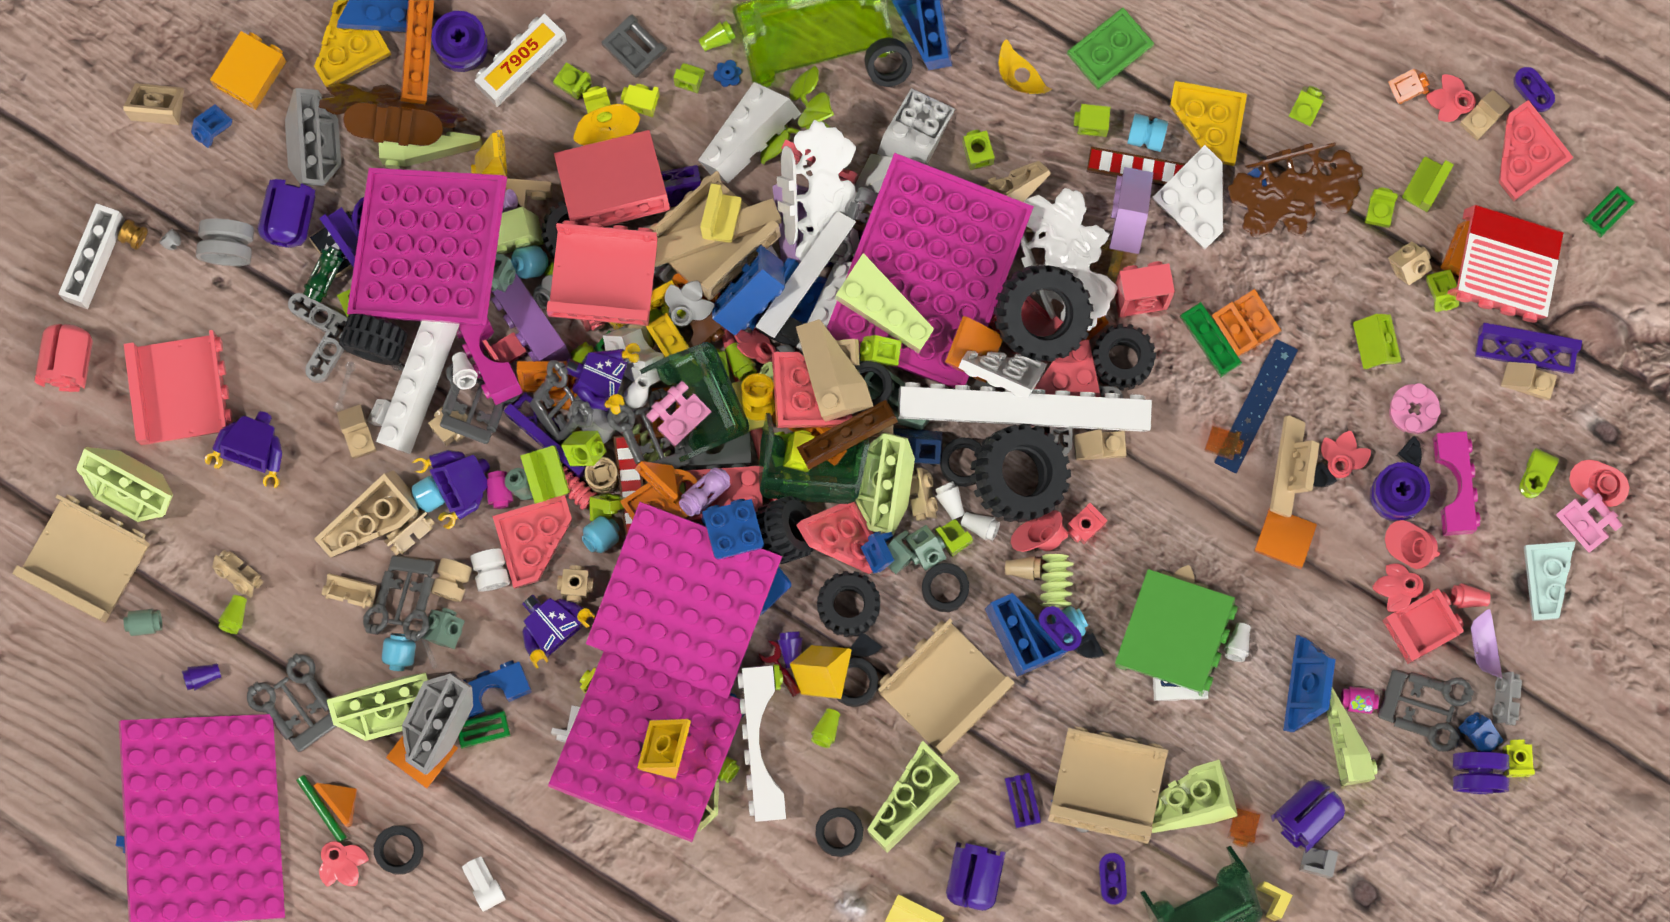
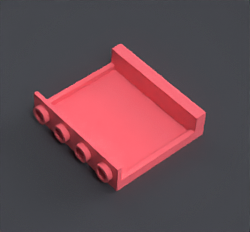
(612, 180)

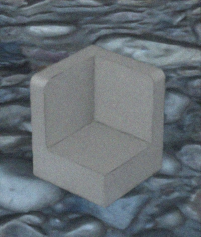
(1319, 862)

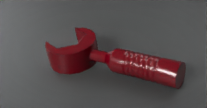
(787, 679)

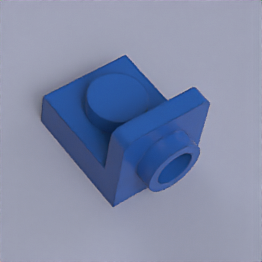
(209, 125)
(877, 551)

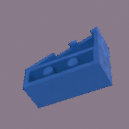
(927, 29)
(751, 292)
(1021, 635)

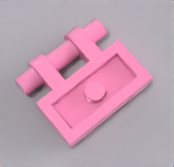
(684, 419)
(1583, 524)

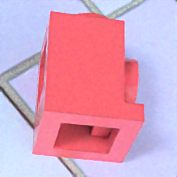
(1082, 534)

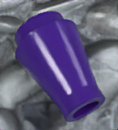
(790, 646)
(199, 676)

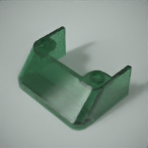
(707, 379)
(820, 484)
(1228, 902)

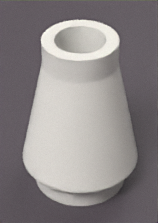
(463, 372)
(637, 393)
(950, 499)
(981, 525)
(1238, 644)

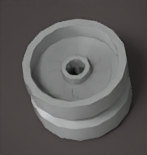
(225, 242)

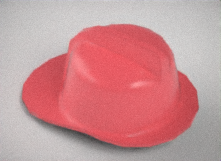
(1602, 479)
(1040, 533)
(1411, 544)

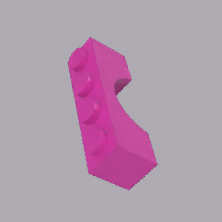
(498, 377)
(1453, 452)

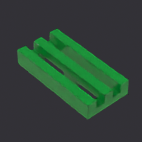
(1594, 226)
(464, 744)

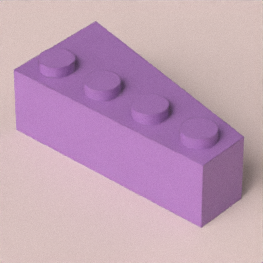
(530, 323)

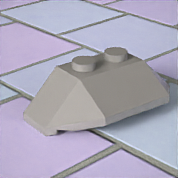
(311, 139)
(436, 720)

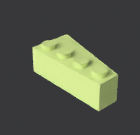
(518, 229)
(879, 302)
(912, 797)

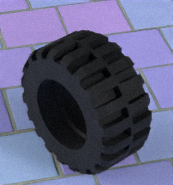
(1076, 318)
(1050, 467)

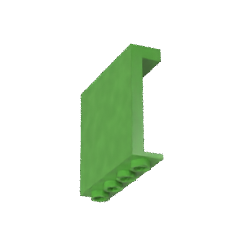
(1176, 632)

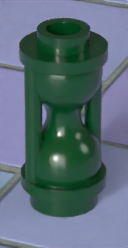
(319, 283)

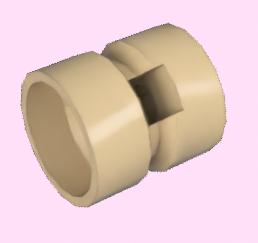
(602, 476)
(451, 580)

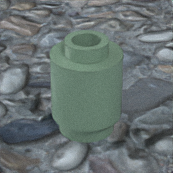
(517, 483)
(143, 622)

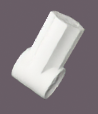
(486, 889)

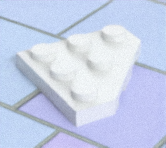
(1196, 197)
(1014, 374)

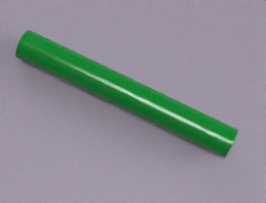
(321, 808)

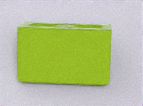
(1426, 183)
(1377, 341)
(545, 474)

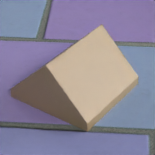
(154, 104)

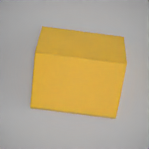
(821, 671)
(664, 747)

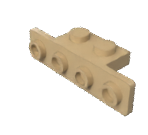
(1294, 466)

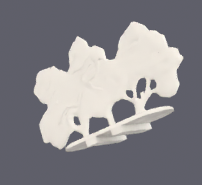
(825, 192)
(1068, 247)

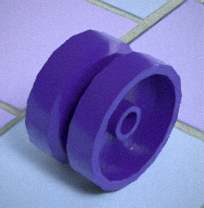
(459, 27)
(1402, 477)
(1481, 769)

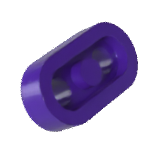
(1536, 88)
(1060, 628)
(1112, 878)

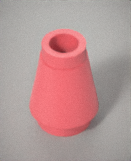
(1467, 596)

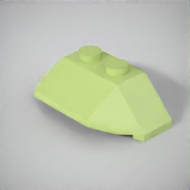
(886, 482)
(125, 483)
(377, 707)

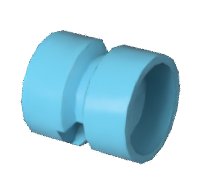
(1147, 132)

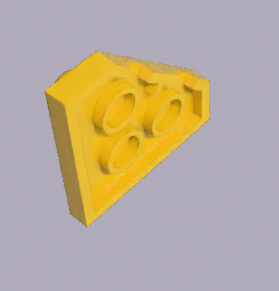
(347, 50)
(1210, 117)

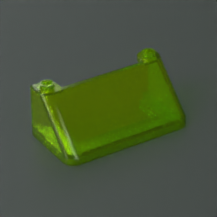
(806, 32)

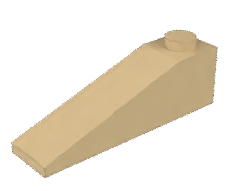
(1021, 181)
(834, 378)
(374, 513)

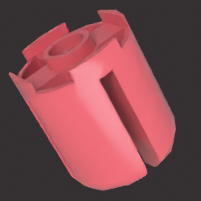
(64, 357)

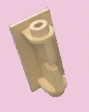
(926, 504)
(401, 537)
(244, 581)
(354, 591)

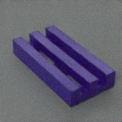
(1017, 779)

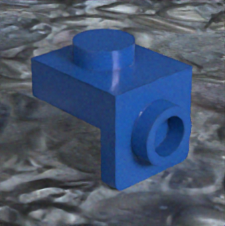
(1481, 732)

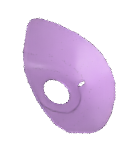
(1485, 644)

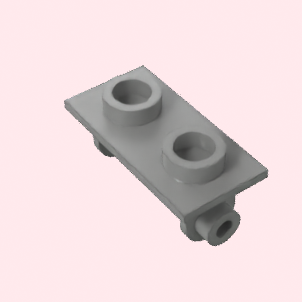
(1507, 688)

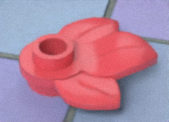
(1448, 99)
(755, 345)
(1345, 452)
(1395, 587)
(344, 866)

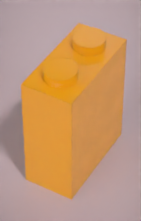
(248, 69)

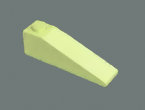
(453, 143)
(1350, 752)
(1195, 799)

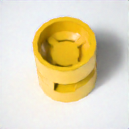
(758, 396)

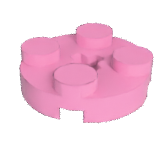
(1428, 410)

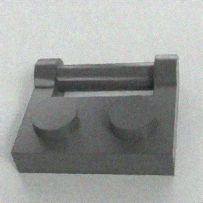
(627, 51)

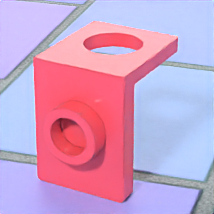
(505, 350)

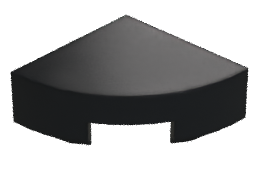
(1411, 452)
(1323, 477)
(864, 646)
(1089, 648)

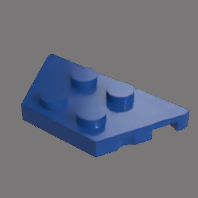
(374, 15)
(1309, 684)

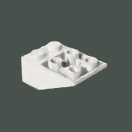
(916, 128)

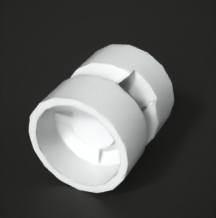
(490, 570)

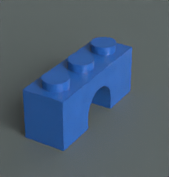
(509, 679)

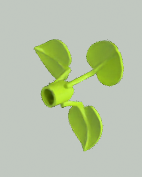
(816, 109)

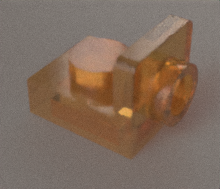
(1224, 443)
(1244, 828)

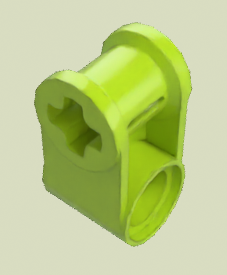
(1539, 470)

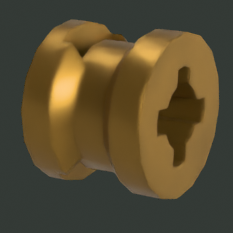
(132, 234)

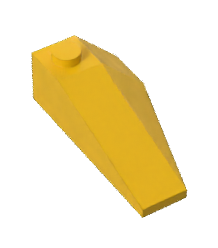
(491, 156)

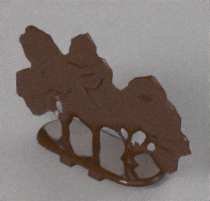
(385, 118)
(1294, 194)

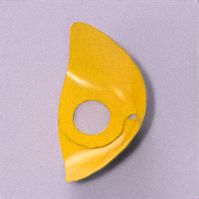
(1011, 61)
(622, 123)

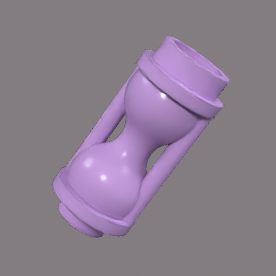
(696, 498)

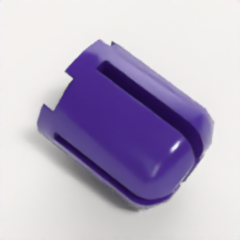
(286, 213)
(1310, 814)
(974, 877)

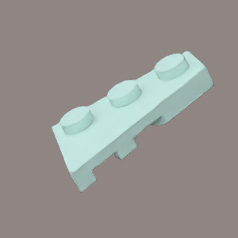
(1547, 576)

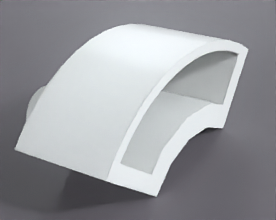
(624, 336)

